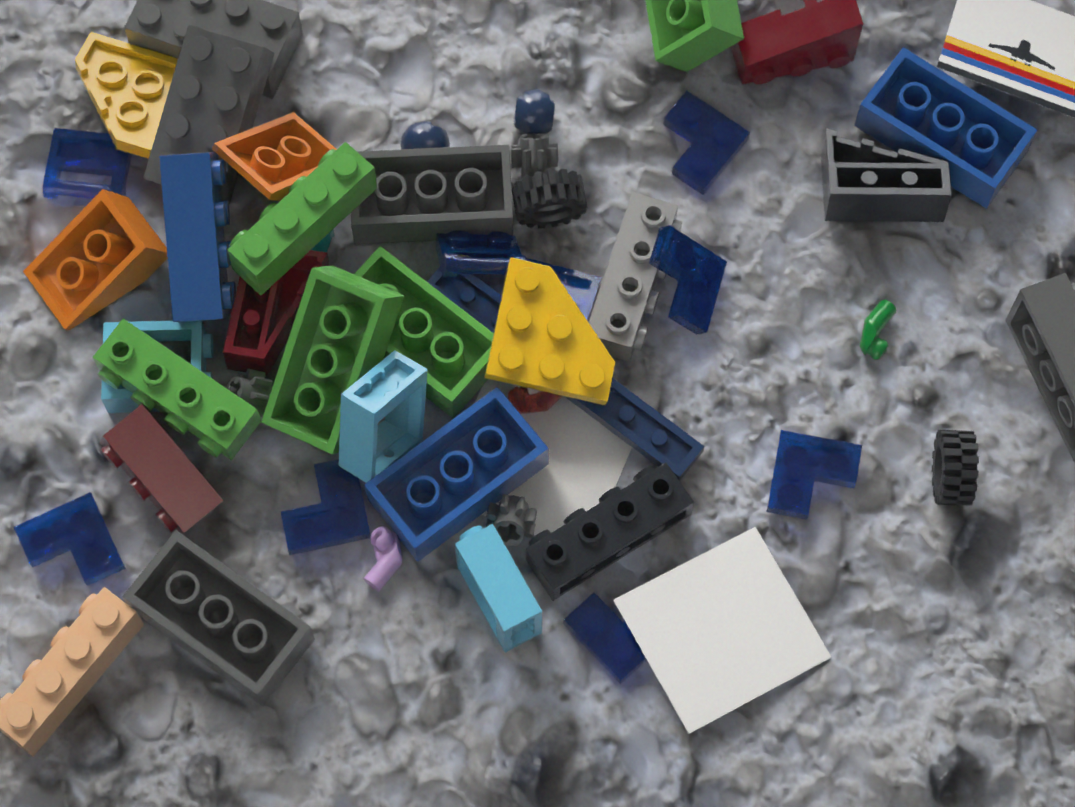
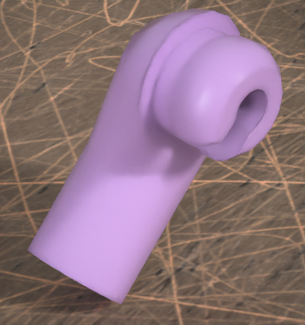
(388, 557)

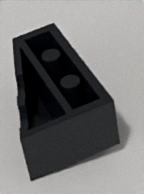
(881, 184)

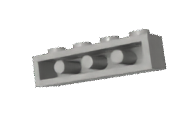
(629, 278)

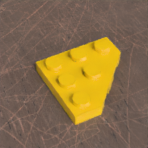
(126, 88)
(545, 338)

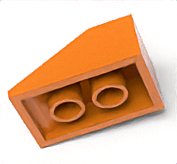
(274, 154)
(96, 259)

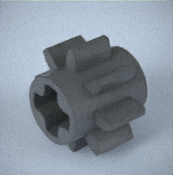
(534, 154)
(252, 388)
(512, 519)

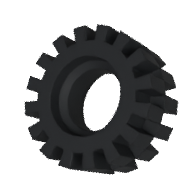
(549, 198)
(955, 467)

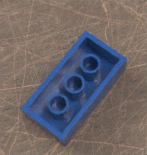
(943, 119)
(196, 236)
(457, 473)

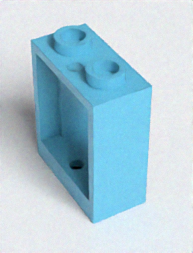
(201, 348)
(390, 391)
(498, 586)

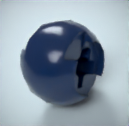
(534, 112)
(424, 136)

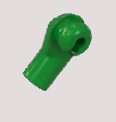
(872, 328)

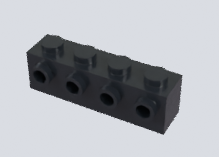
(608, 530)

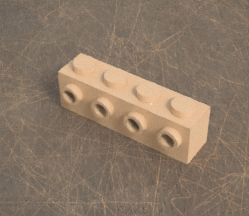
(68, 670)

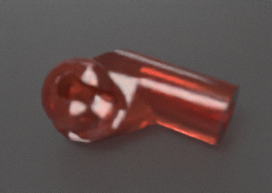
(532, 403)

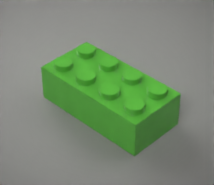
(692, 30)
(433, 333)
(332, 344)

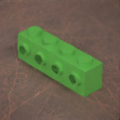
(302, 217)
(177, 390)

